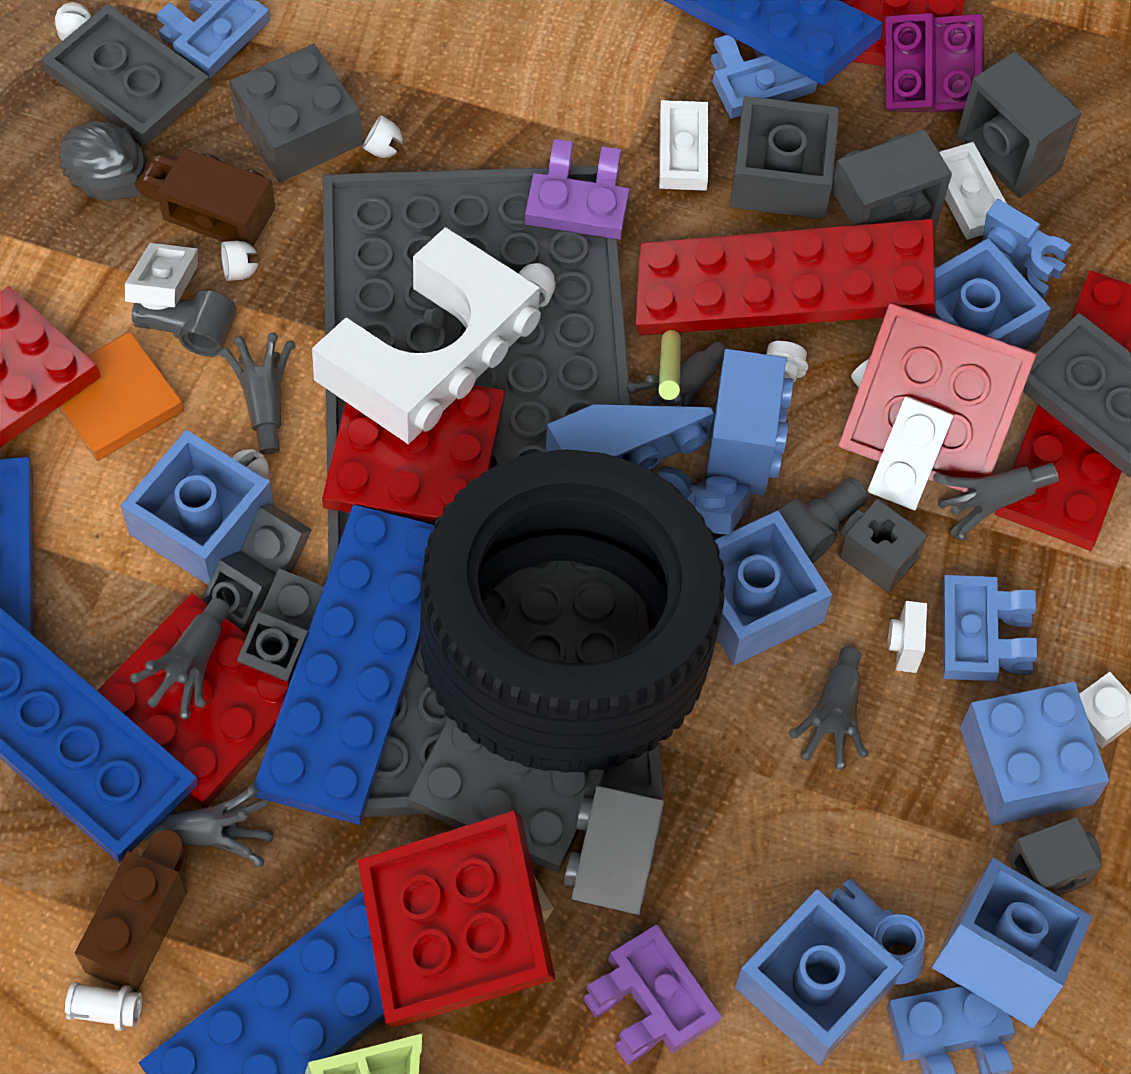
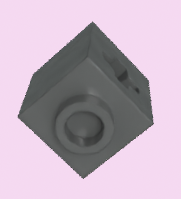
(891, 558)
(1058, 857)

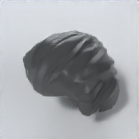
(102, 160)

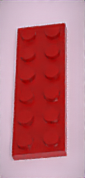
(786, 277)
(1087, 480)

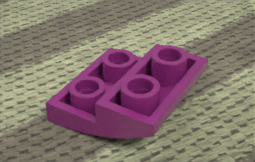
(932, 61)

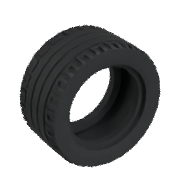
(588, 513)

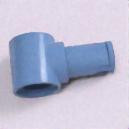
(884, 927)

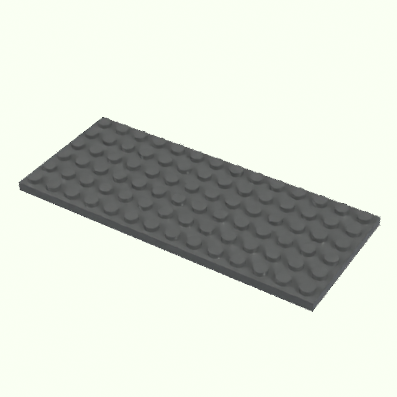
(561, 367)

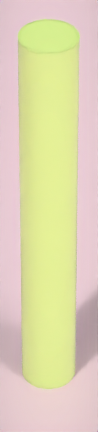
(670, 365)

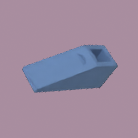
(632, 431)

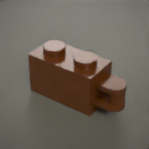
(209, 195)
(135, 913)

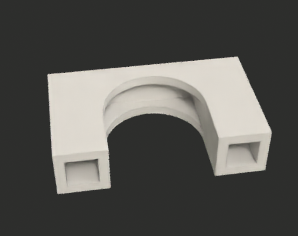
(413, 389)

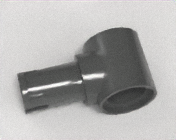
(198, 324)
(819, 519)

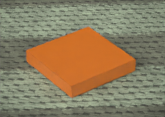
(124, 401)

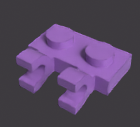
(578, 204)
(662, 988)

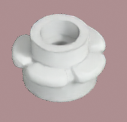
(796, 358)

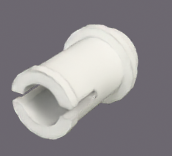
(104, 1005)

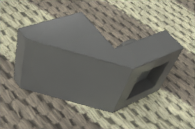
(247, 575)
(281, 625)

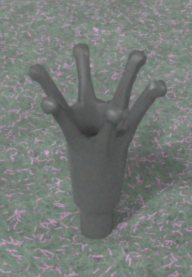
(693, 376)
(262, 389)
(992, 493)
(188, 657)
(836, 709)
(218, 826)

